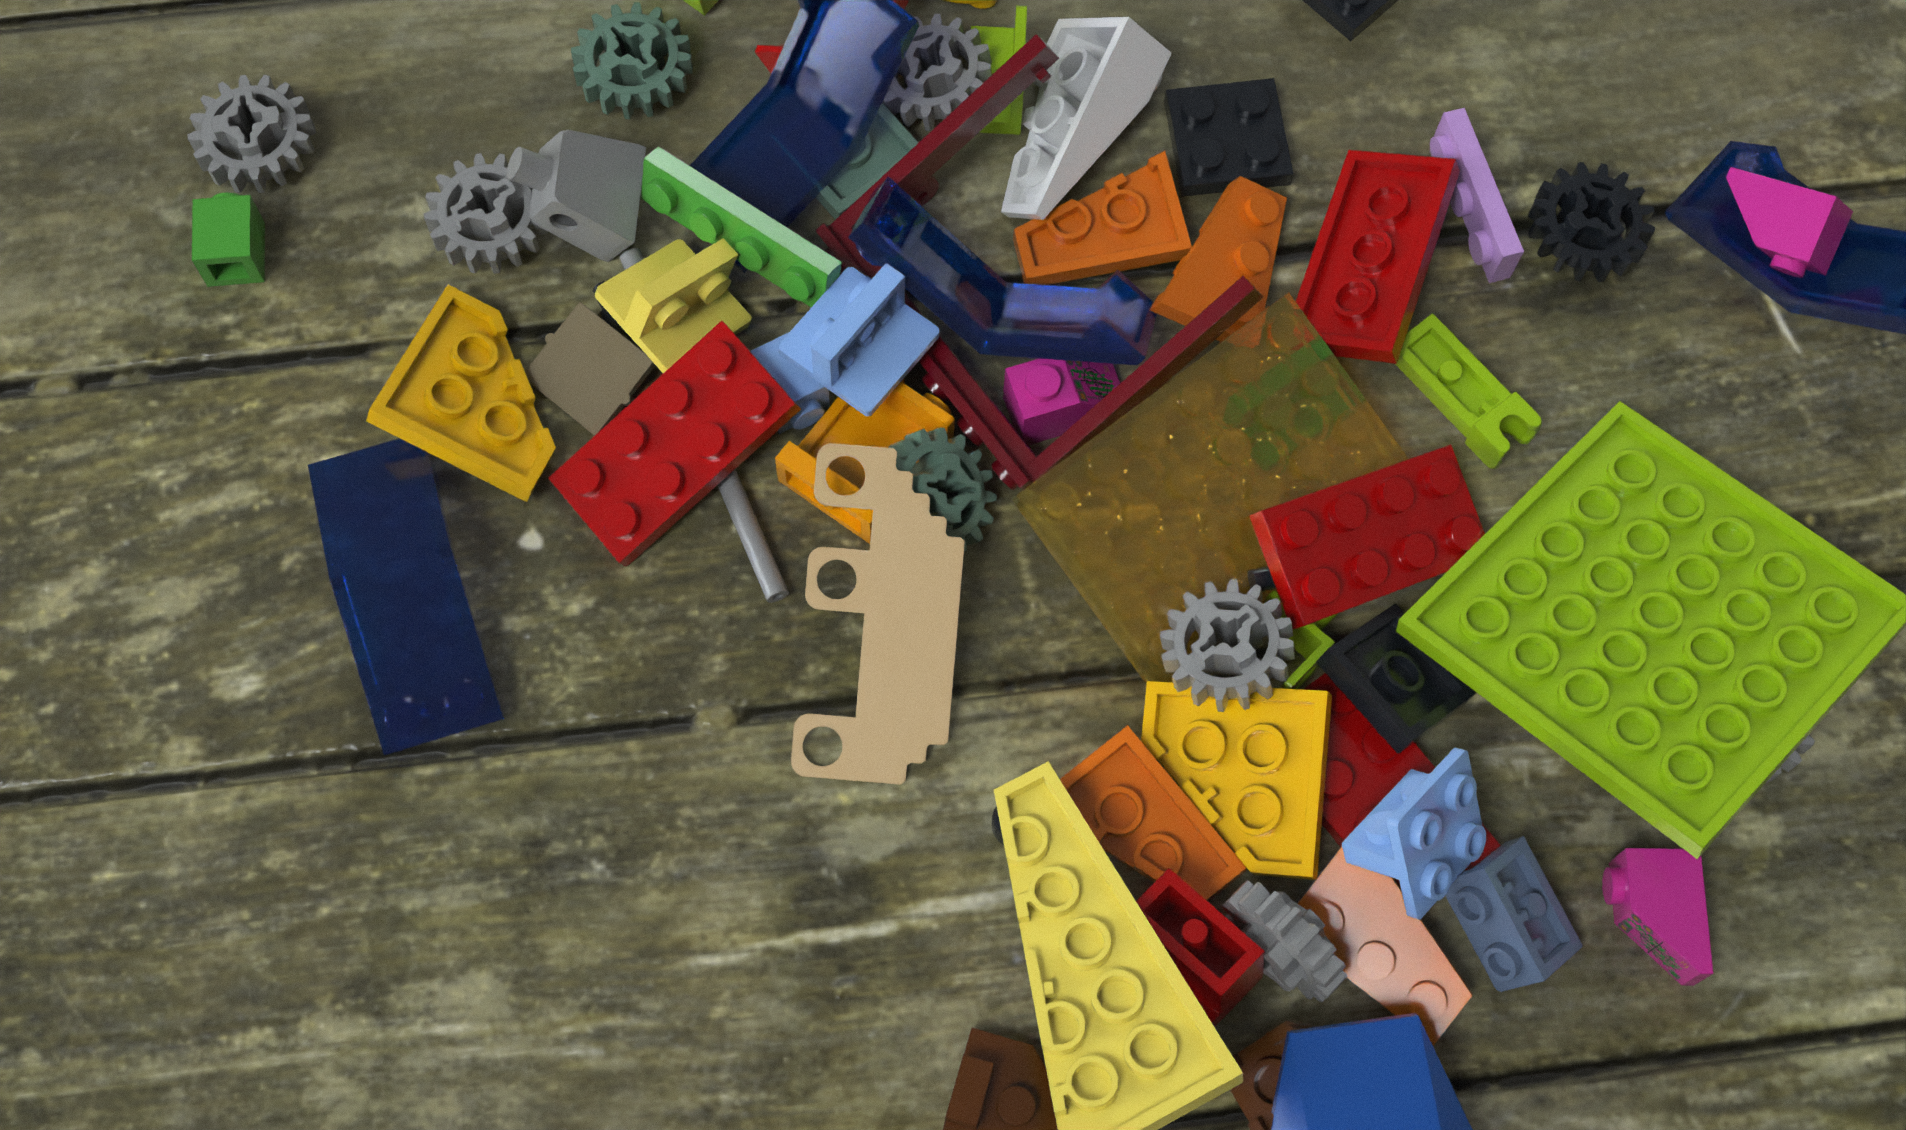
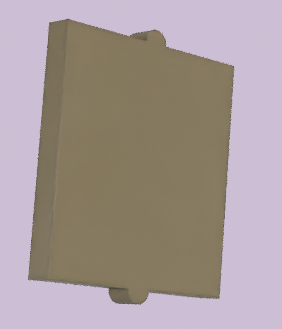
(589, 369)

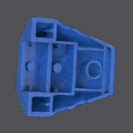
(1364, 1079)

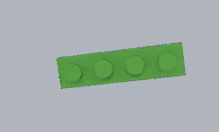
(758, 239)

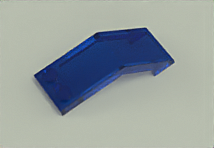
(812, 107)
(1863, 280)
(992, 314)
(402, 595)

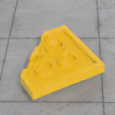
(467, 397)
(1249, 770)

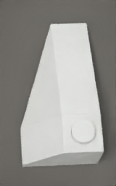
(1093, 94)

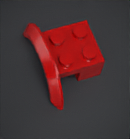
(1205, 945)

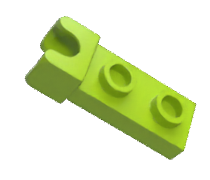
(1466, 391)

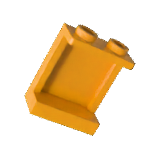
(896, 417)

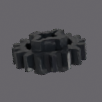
(1591, 222)

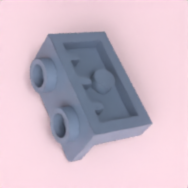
(1513, 917)

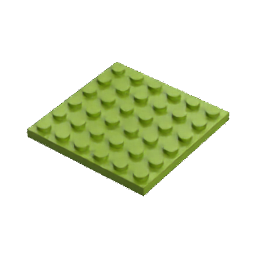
(1657, 625)

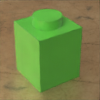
(228, 240)

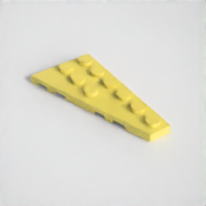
(1109, 1003)

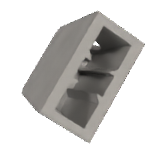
(584, 189)

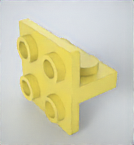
(674, 299)

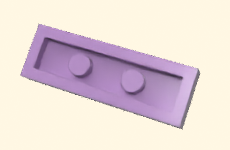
(1477, 198)

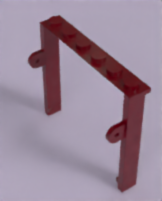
(946, 374)

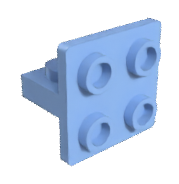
(860, 338)
(1423, 832)

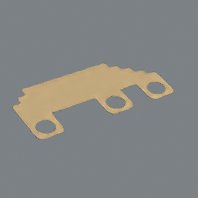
(910, 625)

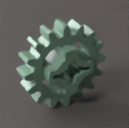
(632, 60)
(949, 480)

